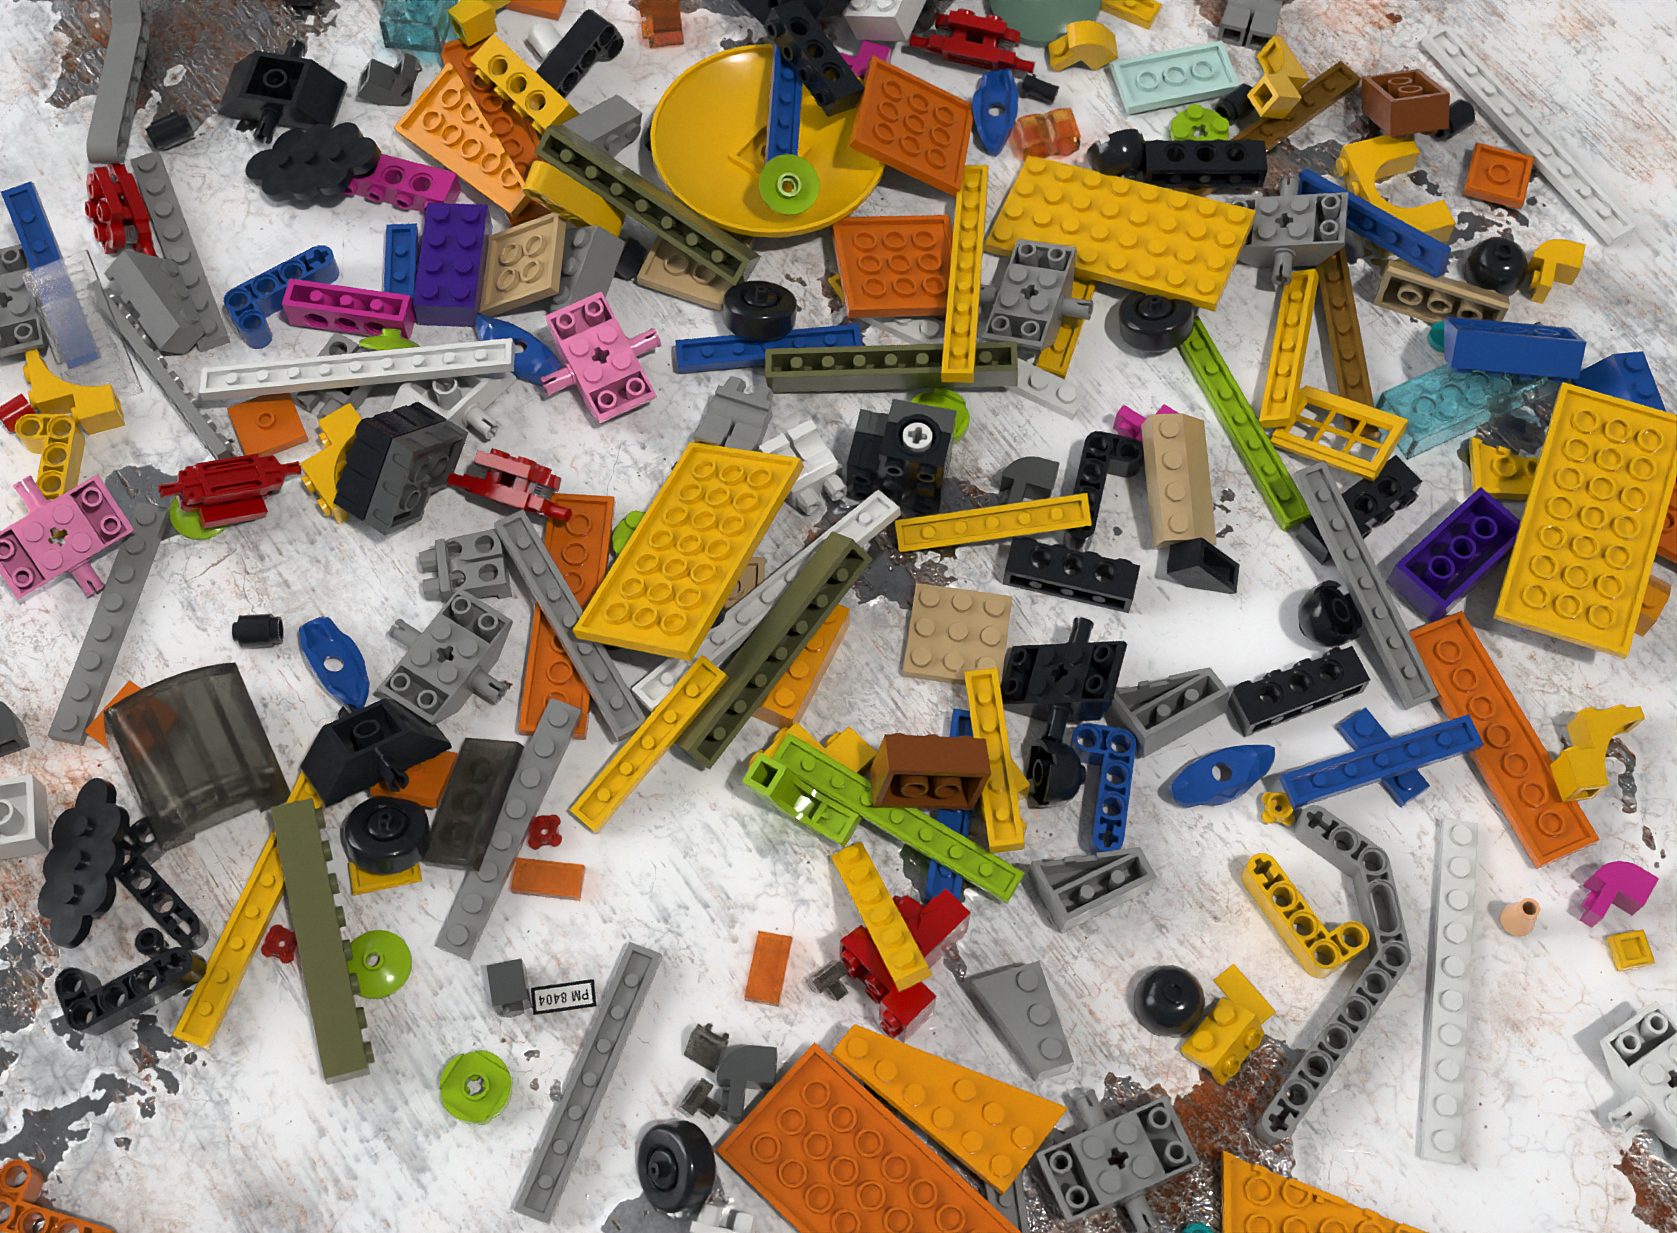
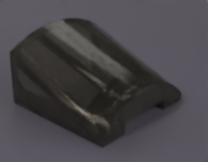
(194, 752)

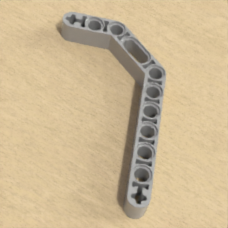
(119, 83)
(1377, 970)

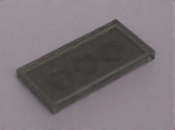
(472, 803)

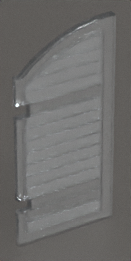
(81, 324)

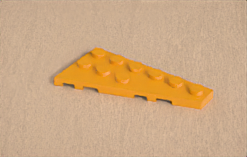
(458, 136)
(966, 1112)
(1270, 1203)

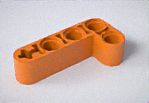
(23, 1208)

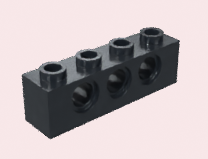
(813, 57)
(1205, 163)
(1394, 479)
(1084, 587)
(1256, 715)

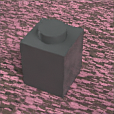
(509, 987)

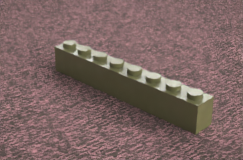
(647, 204)
(883, 367)
(774, 647)
(320, 941)

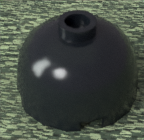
(1120, 155)
(1496, 265)
(1329, 616)
(1055, 773)
(1169, 1001)

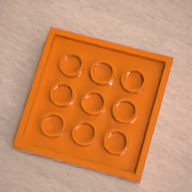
(912, 126)
(894, 264)

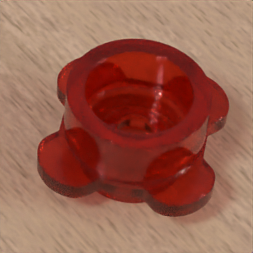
(549, 823)
(272, 948)

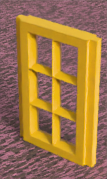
(1332, 457)

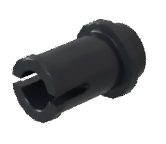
(1039, 88)
(151, 942)

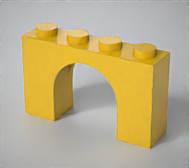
(1382, 157)

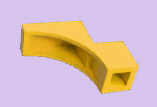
(474, 19)
(1282, 79)
(91, 406)
(327, 466)
(843, 747)
(1581, 768)

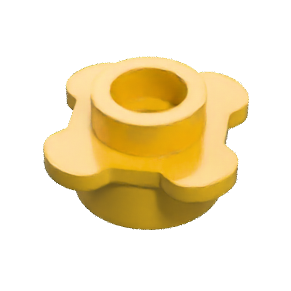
(1270, 814)

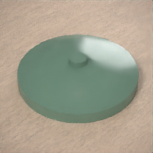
(1043, 20)

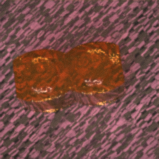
(662, 22)
(1047, 134)

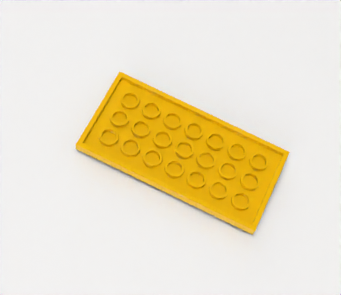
(1126, 230)
(1592, 521)
(689, 550)

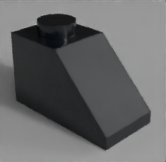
(1202, 566)

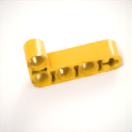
(571, 199)
(53, 449)
(1300, 913)

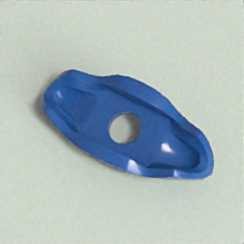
(996, 89)
(528, 365)
(324, 641)
(1197, 785)

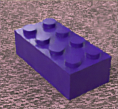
(452, 264)
(1456, 556)

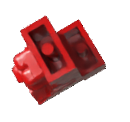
(935, 931)

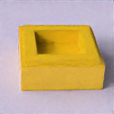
(1630, 950)

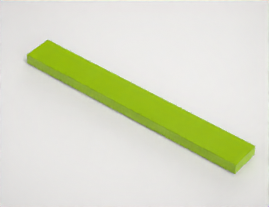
(1244, 428)
(905, 824)

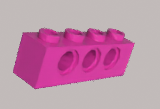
(406, 184)
(347, 308)

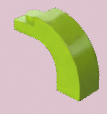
(800, 801)

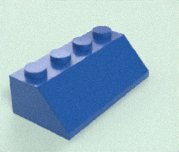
(1513, 349)
(1623, 377)

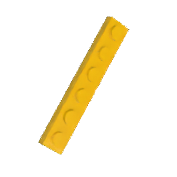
(1289, 350)
(993, 522)
(649, 744)
(1000, 792)
(881, 916)

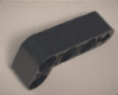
(578, 51)
(1098, 466)
(158, 892)
(173, 970)

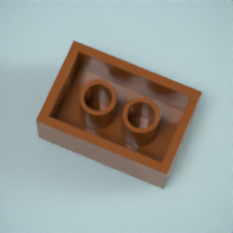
(1405, 103)
(929, 772)

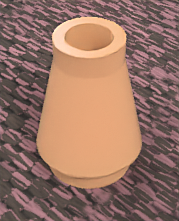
(1520, 917)

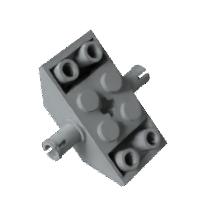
(1293, 229)
(1034, 296)
(18, 319)
(448, 658)
(1146, 1141)

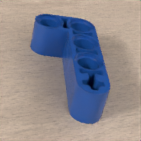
(311, 265)
(1107, 793)

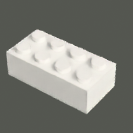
(883, 18)
(23, 817)

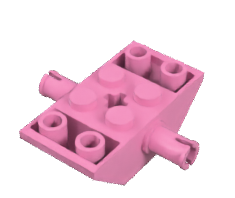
(591, 335)
(91, 522)

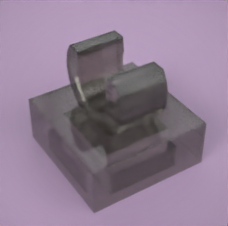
(828, 980)
(706, 1047)
(698, 1100)

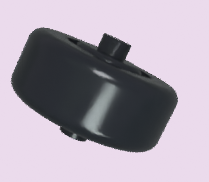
(759, 310)
(1155, 322)
(387, 834)
(676, 1166)

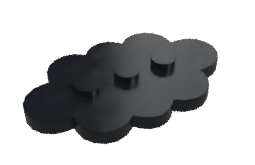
(313, 162)
(83, 863)

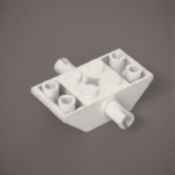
(458, 398)
(1641, 1064)

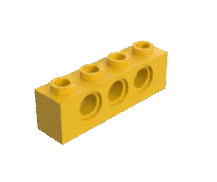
(494, 59)

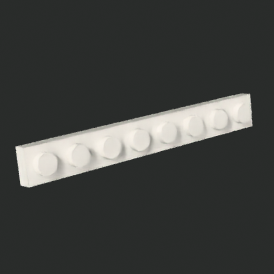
(1033, 381)

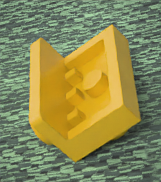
(1224, 1040)

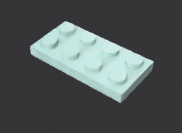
(1174, 77)

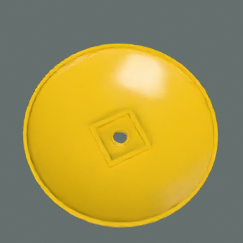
(713, 141)

